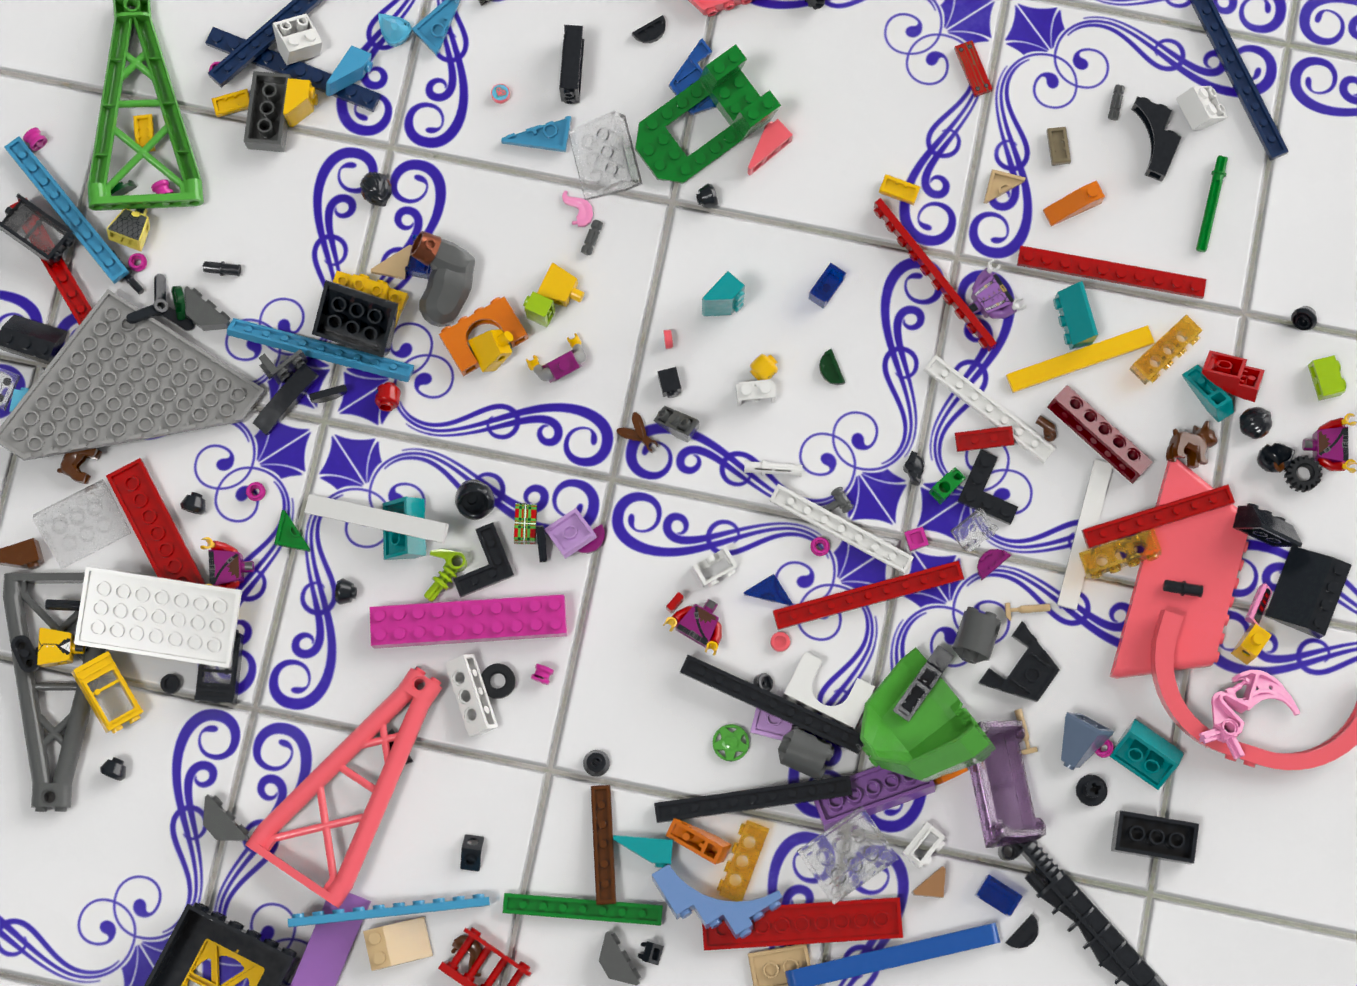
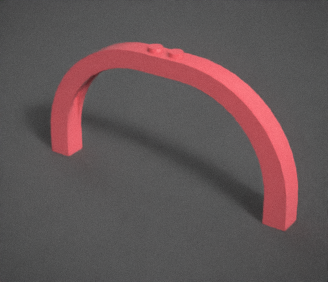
(1163, 676)

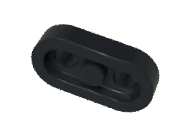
(25, 654)

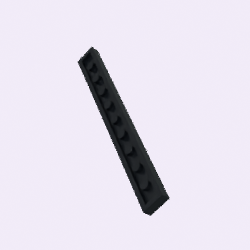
(772, 704)
(753, 799)

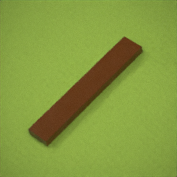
(603, 845)

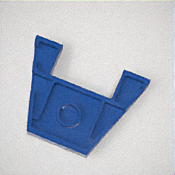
(690, 73)

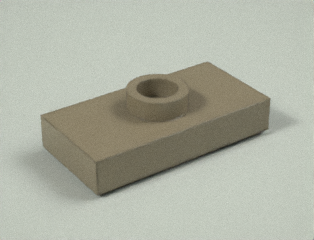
(1058, 146)

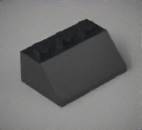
(31, 339)
(1265, 527)

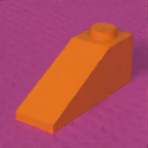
(1074, 203)
(699, 841)

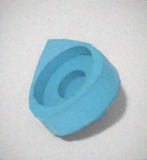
(394, 29)

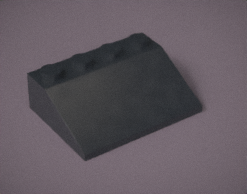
(356, 319)
(1308, 591)

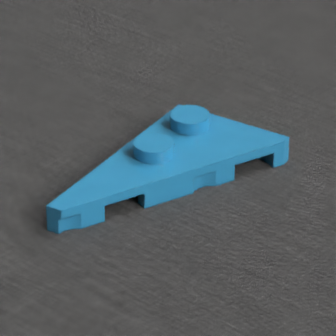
(435, 25)
(549, 136)

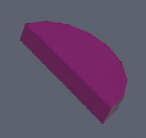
(596, 543)
(990, 561)

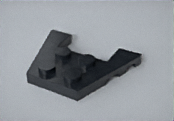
(1031, 673)

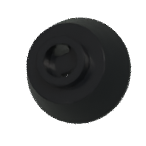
(707, 196)
(1304, 318)
(194, 503)
(345, 591)
(601, 766)
(114, 769)

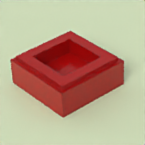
(675, 602)

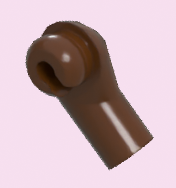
(1048, 428)

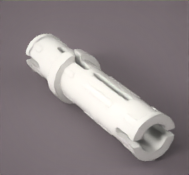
(773, 468)

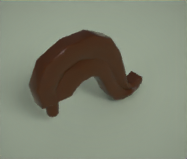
(473, 951)

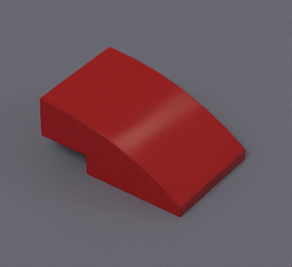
(1233, 375)

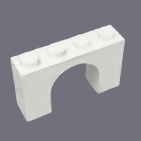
(800, 691)

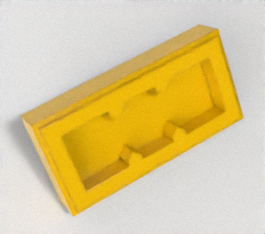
(231, 103)
(143, 129)
(899, 189)

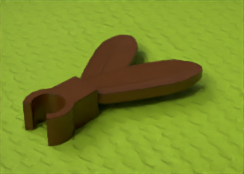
(638, 434)

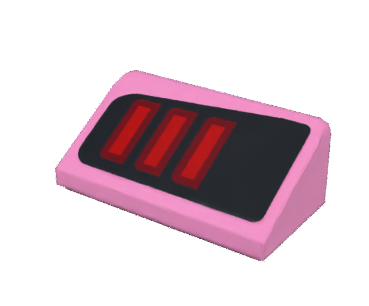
(1259, 604)

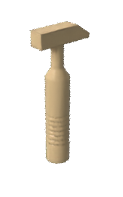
(1026, 609)
(1019, 716)

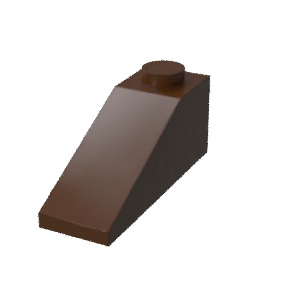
(22, 555)

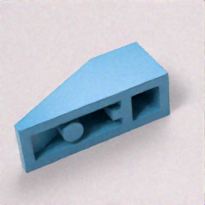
(350, 70)

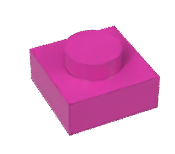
(916, 539)

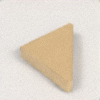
(1001, 183)
(394, 265)

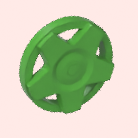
(730, 742)

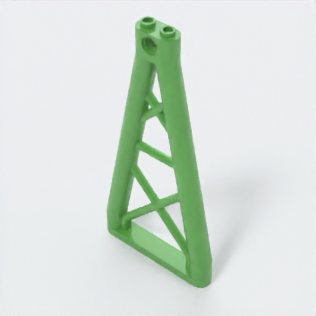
(98, 189)

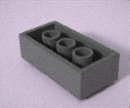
(265, 120)

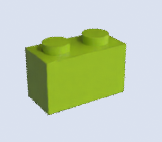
(539, 309)
(1327, 377)

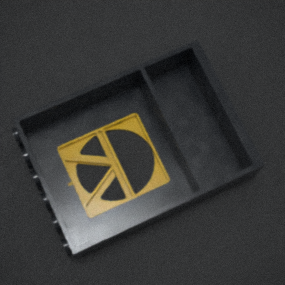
(209, 935)

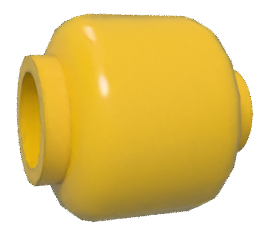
(764, 367)

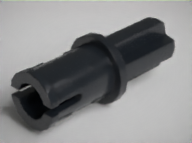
(222, 268)
(1183, 588)

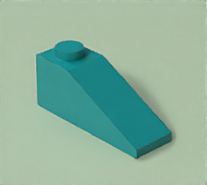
(1212, 397)
(653, 850)

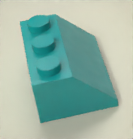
(724, 297)
(1075, 316)
(403, 546)
(1147, 754)

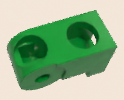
(947, 485)

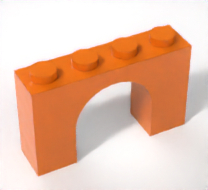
(456, 337)

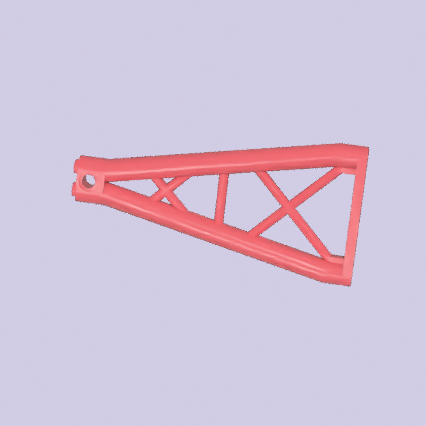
(362, 737)

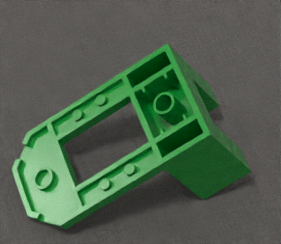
(732, 96)

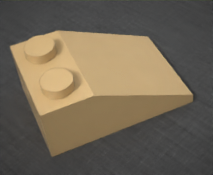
(397, 943)

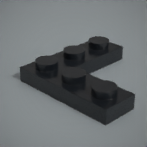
(975, 497)
(497, 570)

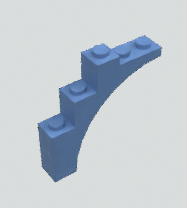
(711, 911)

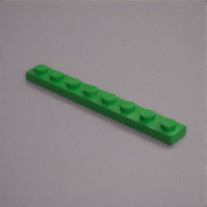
(582, 909)

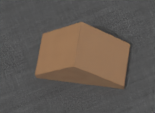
(933, 885)

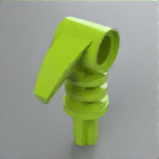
(448, 573)

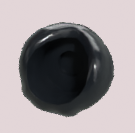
(474, 499)

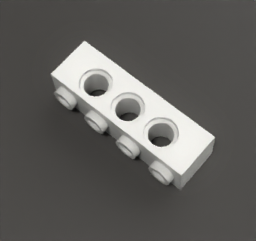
(472, 685)

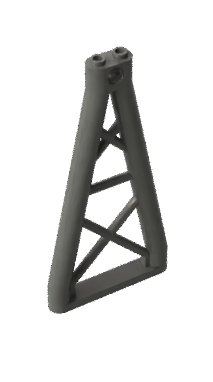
(14, 592)

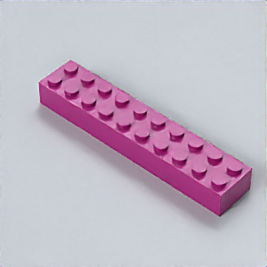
(468, 621)

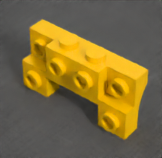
(377, 288)

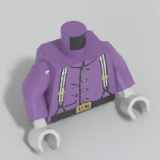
(991, 296)

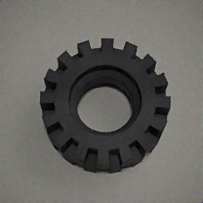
(1298, 484)

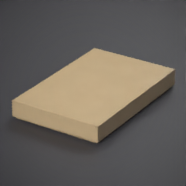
(769, 966)

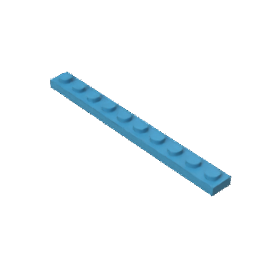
(66, 210)
(320, 350)
(379, 911)

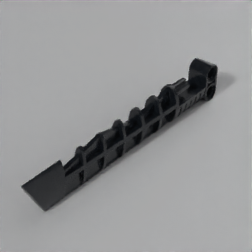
(1101, 936)

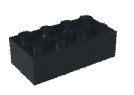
(1154, 837)

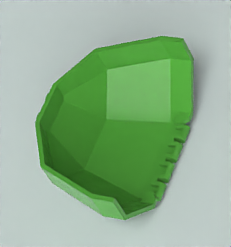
(934, 741)

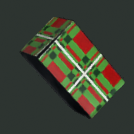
(525, 523)

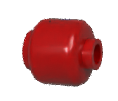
(387, 396)

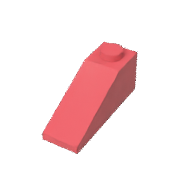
(772, 141)

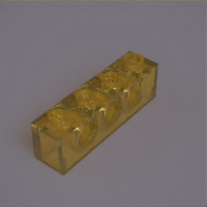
(1187, 329)
(1108, 551)
(759, 834)

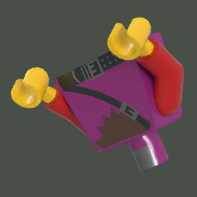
(1331, 445)
(226, 564)
(698, 625)

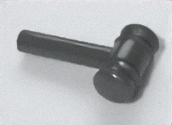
(841, 501)

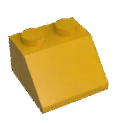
(299, 100)

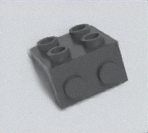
(284, 370)

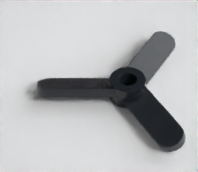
(159, 300)

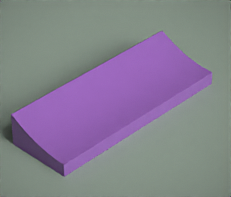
(875, 791)
(329, 947)

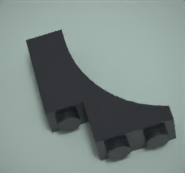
(1162, 142)

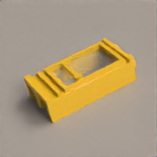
(107, 693)

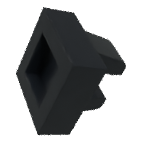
(651, 953)

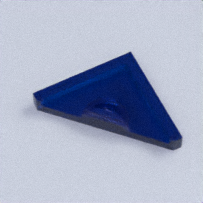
(769, 590)

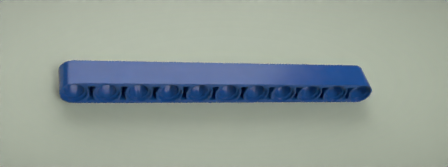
(894, 956)

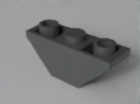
(204, 312)
(677, 423)
(221, 822)
(616, 961)

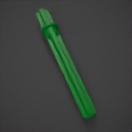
(1212, 201)

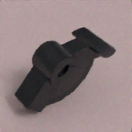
(914, 468)

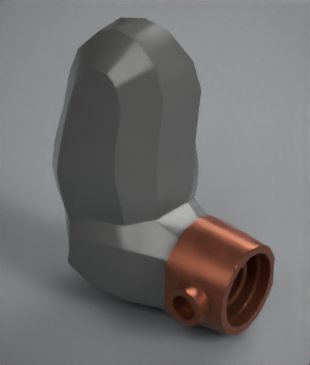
(449, 280)

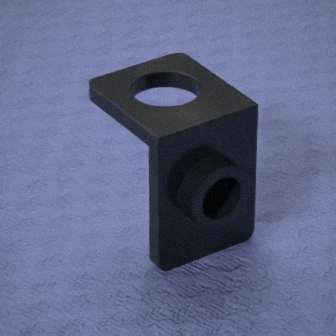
(471, 853)

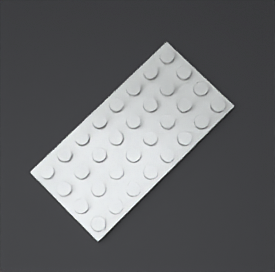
(158, 617)

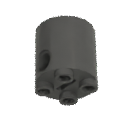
(976, 635)
(805, 753)

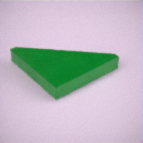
(288, 535)

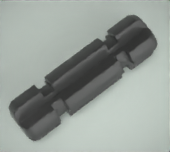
(1116, 102)
(591, 237)

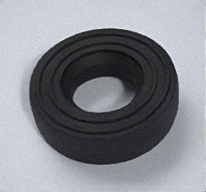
(509, 680)

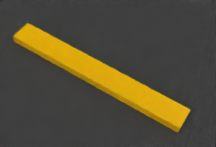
(1080, 359)

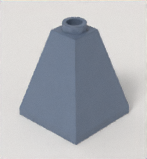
(1081, 739)

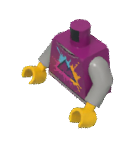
(562, 365)

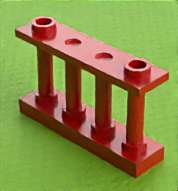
(467, 979)

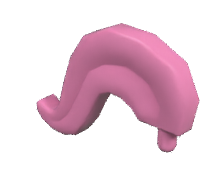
(585, 209)

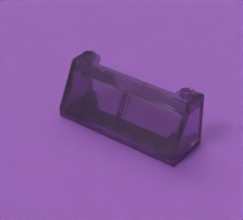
(1003, 789)

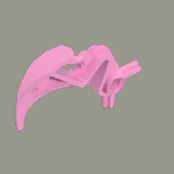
(1225, 701)

